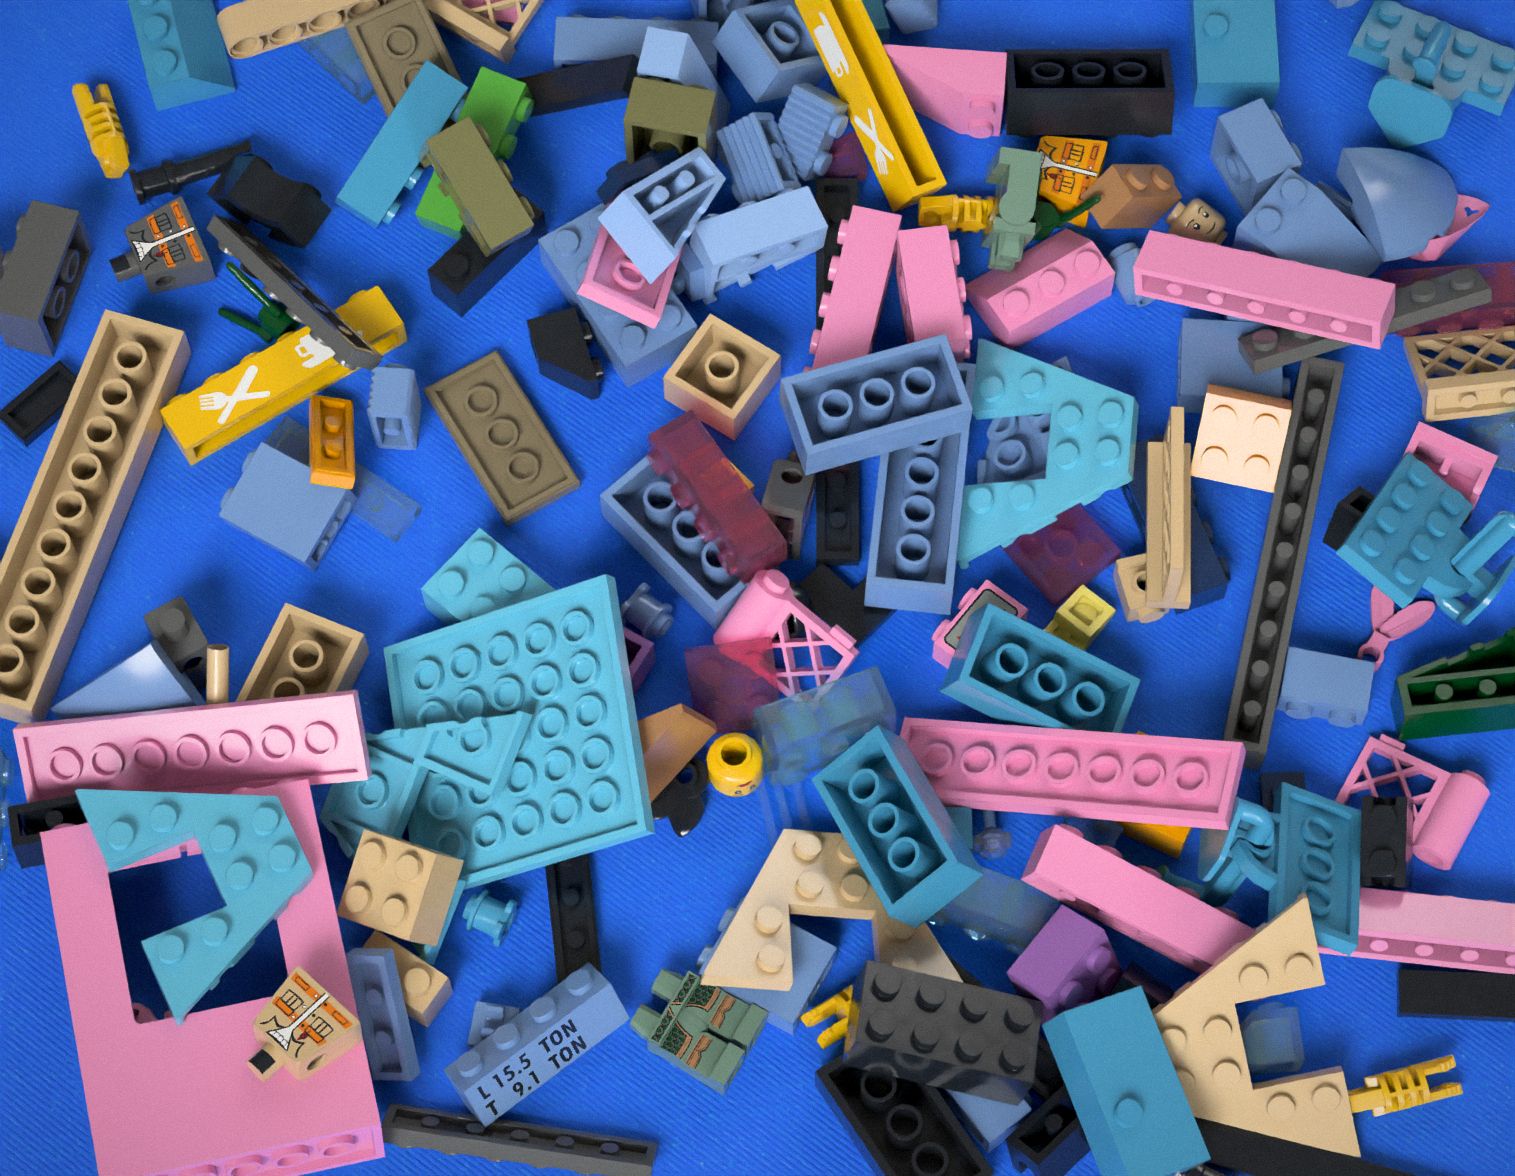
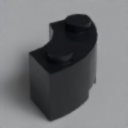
(254, 191)

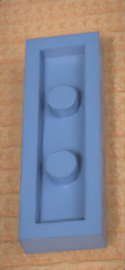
(382, 1014)

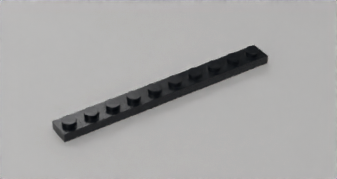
(839, 486)

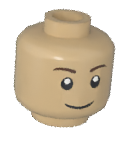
(1197, 222)

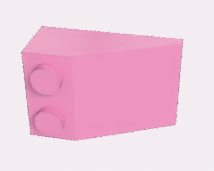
(953, 86)

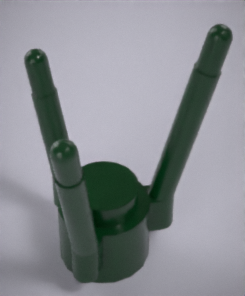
(1048, 219)
(272, 315)

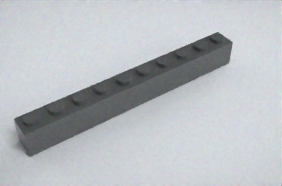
(1282, 559)

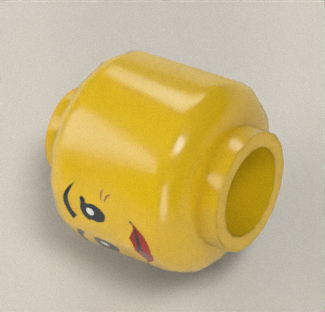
(735, 764)

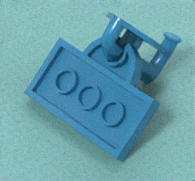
(1428, 72)
(1415, 541)
(1294, 850)

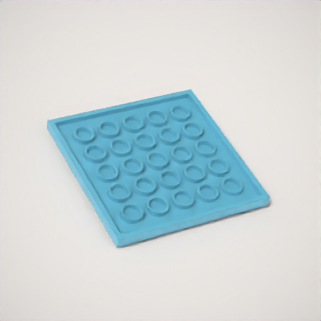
(581, 760)

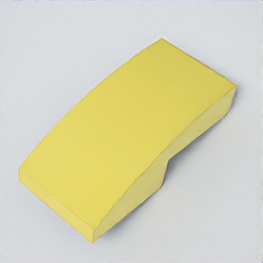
(1081, 618)

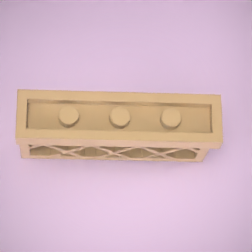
(481, 31)
(1459, 392)
(1168, 518)

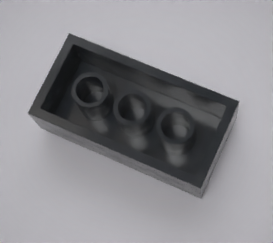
(1088, 92)
(942, 1033)
(899, 1124)

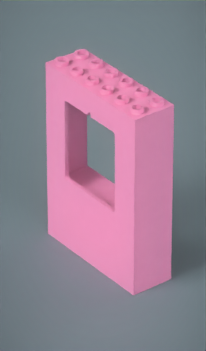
(183, 1094)

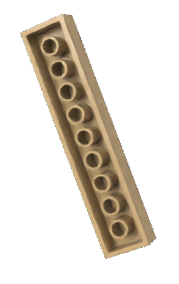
(81, 504)

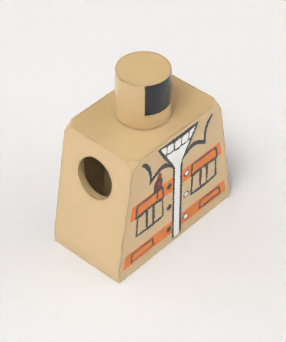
(302, 1029)

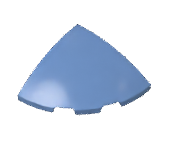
(1397, 199)
(1017, 446)
(134, 684)

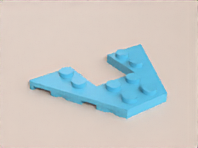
(1087, 447)
(467, 751)
(247, 853)

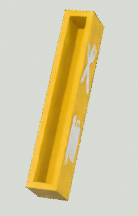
(875, 100)
(274, 379)

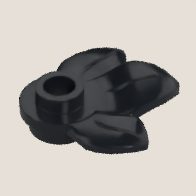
(683, 802)

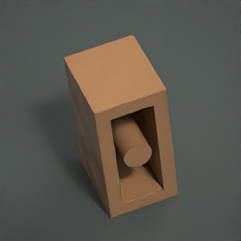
(1132, 195)

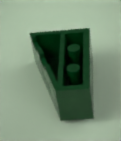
(1458, 693)

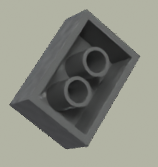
(42, 277)

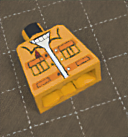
(1068, 171)

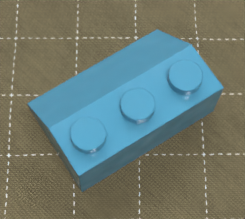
(181, 51)

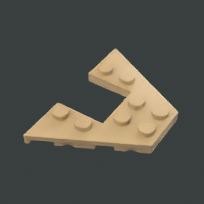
(813, 877)
(1209, 1051)

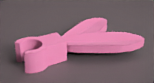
(1389, 627)

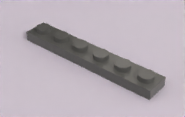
(302, 302)
(1413, 306)
(518, 1142)

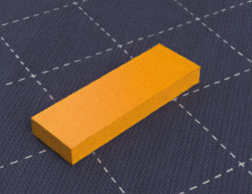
(331, 442)

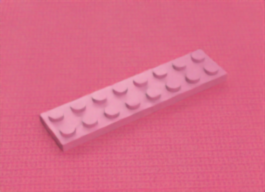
(198, 747)
(1078, 772)

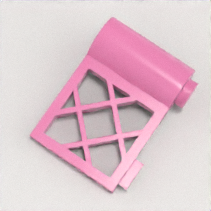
(764, 612)
(1447, 809)

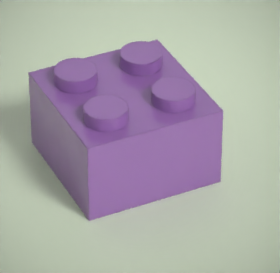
(1066, 965)

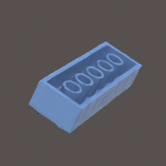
(918, 522)

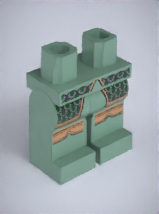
(1008, 224)
(700, 1028)

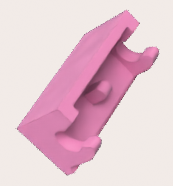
(1453, 460)

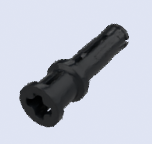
(172, 176)

